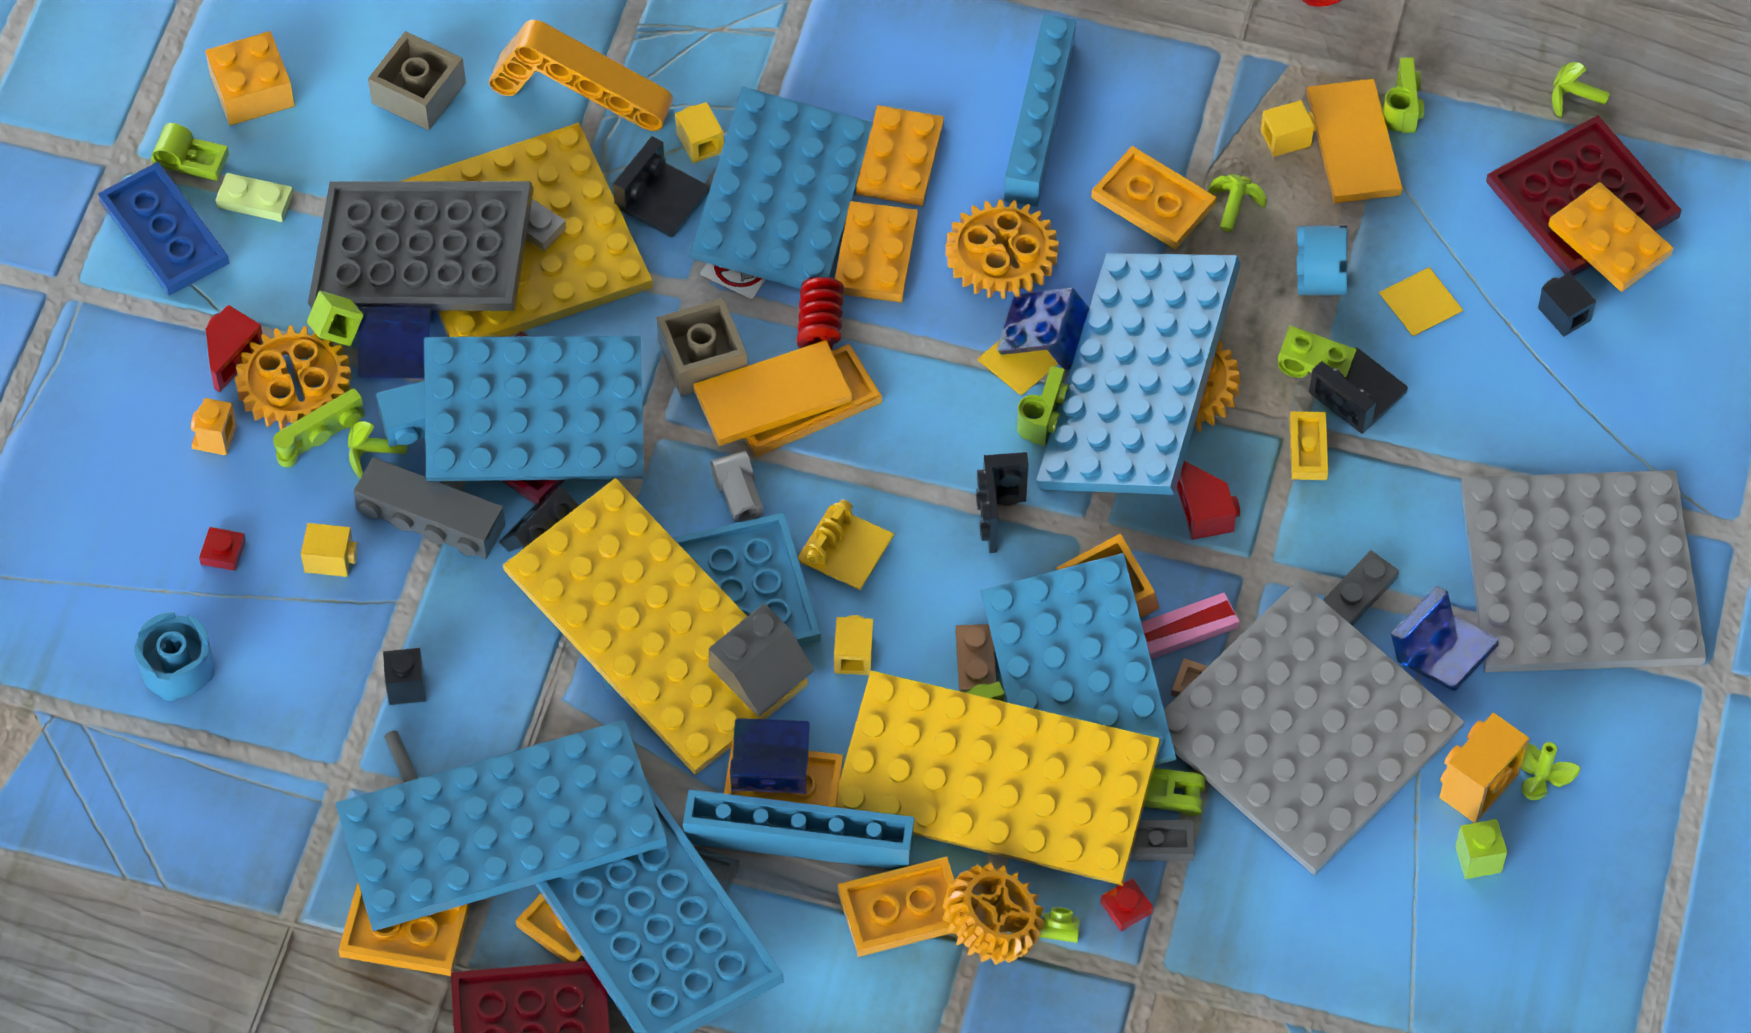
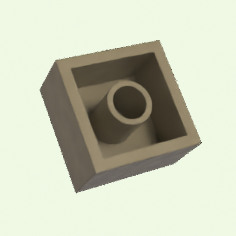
(417, 80)
(700, 343)

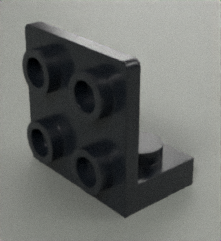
(657, 191)
(1360, 396)
(1002, 483)
(539, 519)

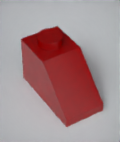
(227, 337)
(1206, 503)

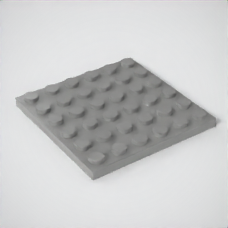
(1582, 571)
(1307, 726)

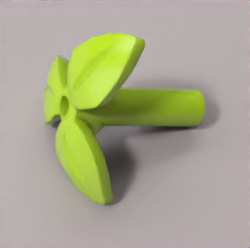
(1566, 82)
(1238, 188)
(360, 443)
(1542, 765)

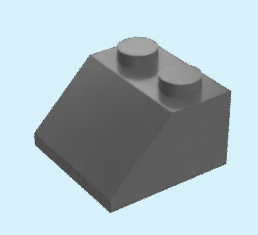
(760, 660)

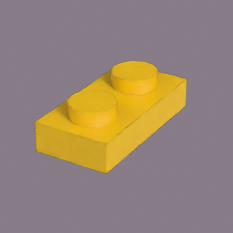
(1308, 445)

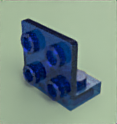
(1045, 322)
(393, 341)
(1441, 643)
(770, 755)

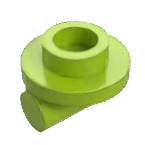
(1060, 925)

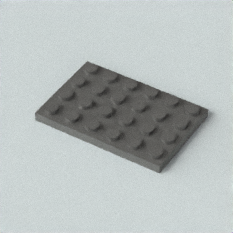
(424, 244)

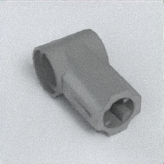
(735, 478)

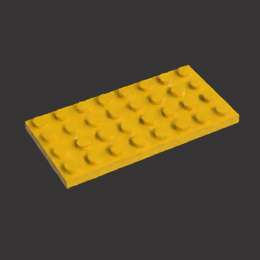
(640, 619)
(999, 776)

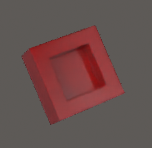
(222, 548)
(1126, 904)

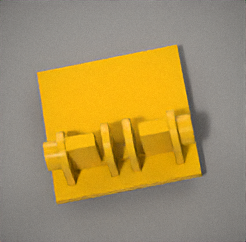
(845, 546)

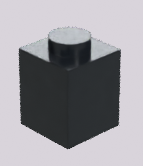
(1566, 303)
(404, 676)

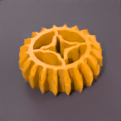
(1000, 908)

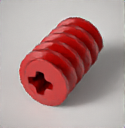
(820, 311)

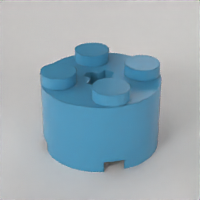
(1322, 260)
(174, 655)

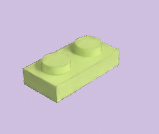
(254, 197)

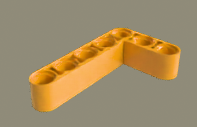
(582, 70)

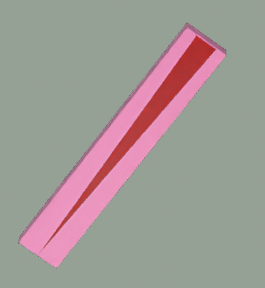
(1189, 625)

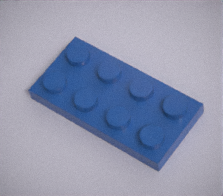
(163, 228)

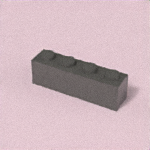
(429, 508)

